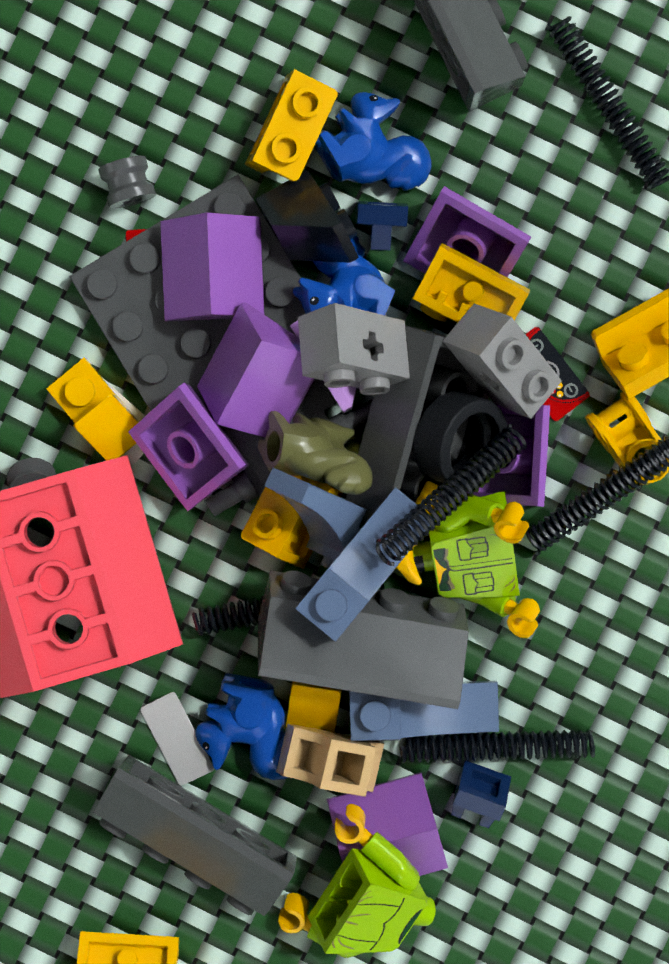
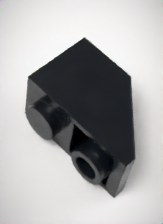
(306, 221)

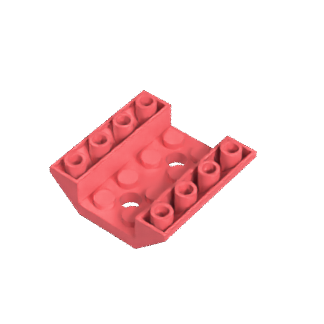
(94, 569)

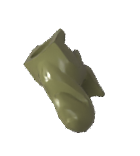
(315, 451)

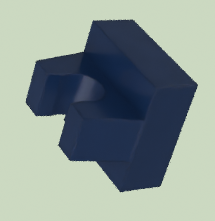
(382, 218)
(481, 792)

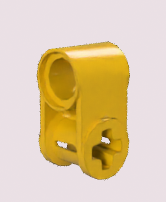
(627, 436)

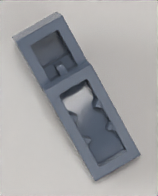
(327, 517)
(357, 570)
(393, 719)

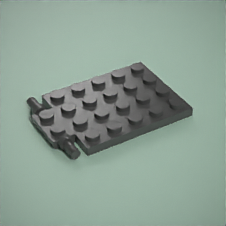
(160, 355)

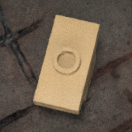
(330, 760)

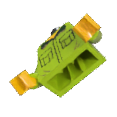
(477, 558)
(368, 900)

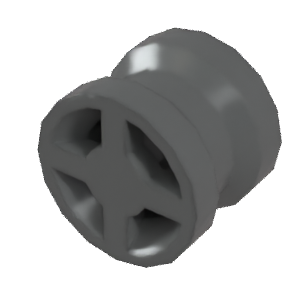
(127, 182)

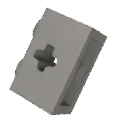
(353, 348)
(502, 360)

